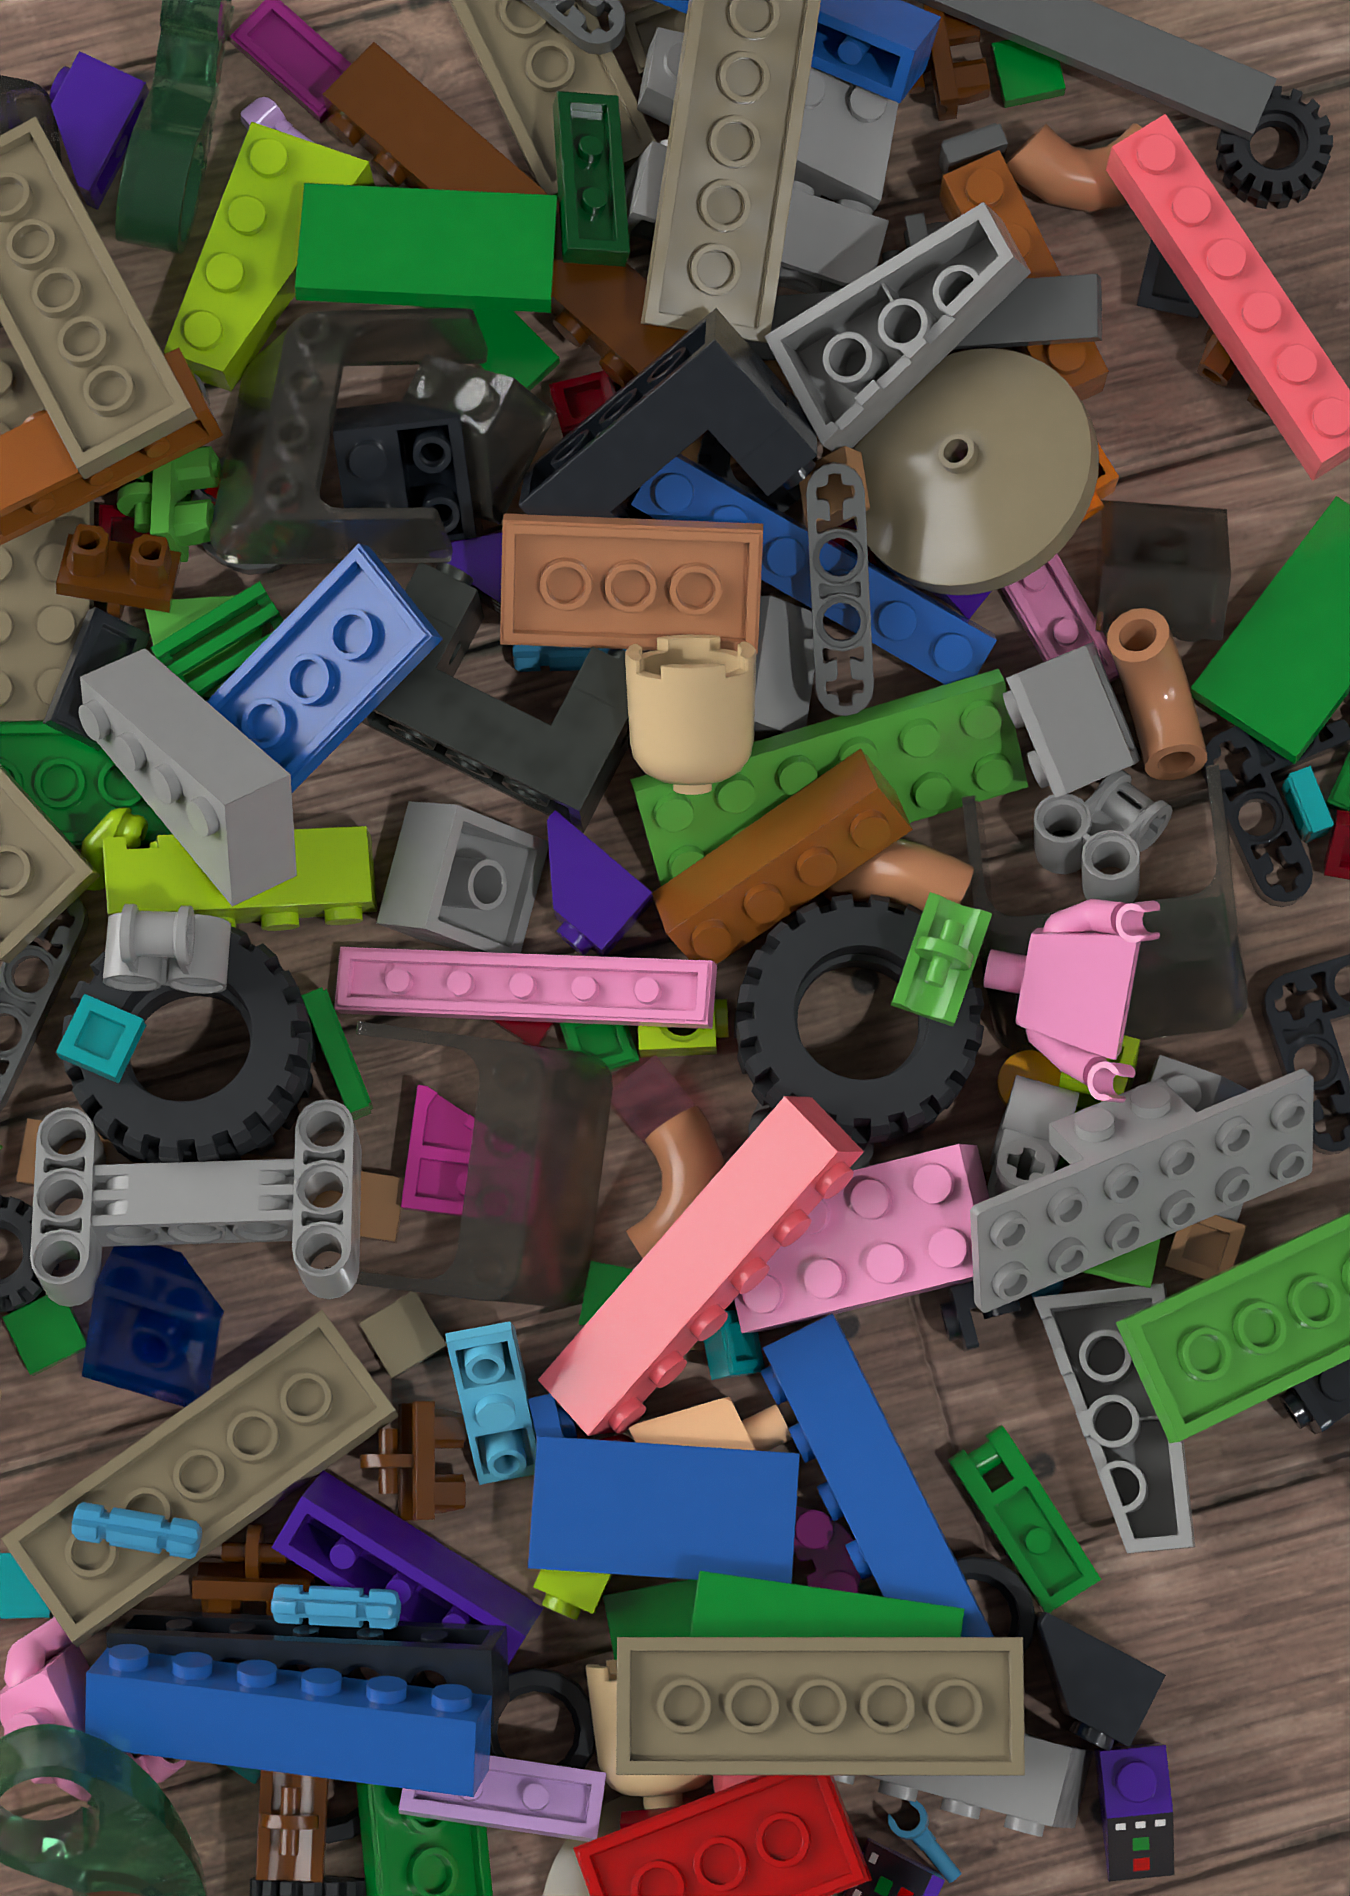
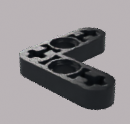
(1262, 765)
(1316, 1031)

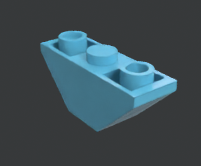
(494, 1401)

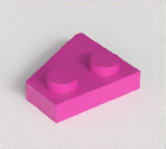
(437, 1156)

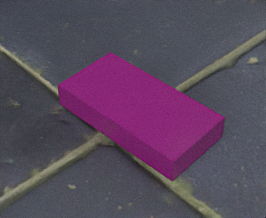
(290, 54)

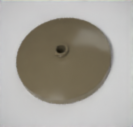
(979, 473)

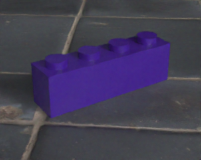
(368, 1547)

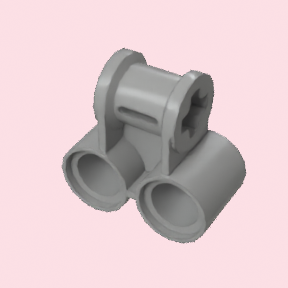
(1108, 833)
(166, 950)
(1022, 1141)

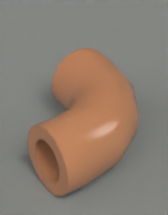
(1067, 173)
(1157, 694)
(906, 875)
(688, 1163)

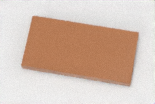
(628, 581)

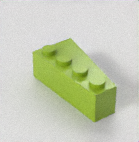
(253, 252)
(331, 881)

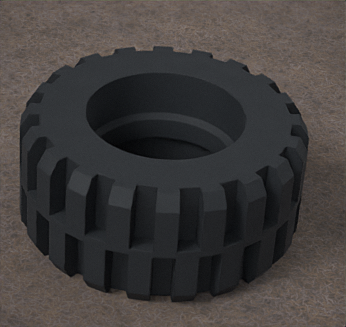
(769, 1037)
(240, 1114)

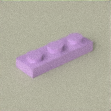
(521, 1799)

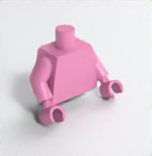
(1078, 987)
(49, 1687)

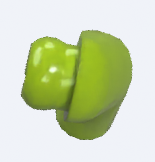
(116, 823)

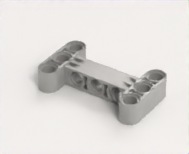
(196, 1202)

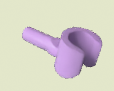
(267, 113)

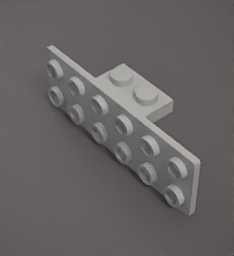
(1137, 1178)

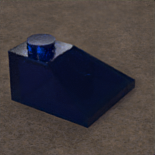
(153, 1326)

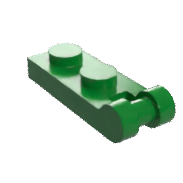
(1025, 1522)

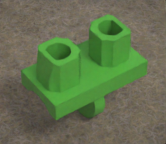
(163, 501)
(941, 959)

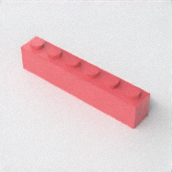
(1235, 293)
(702, 1266)

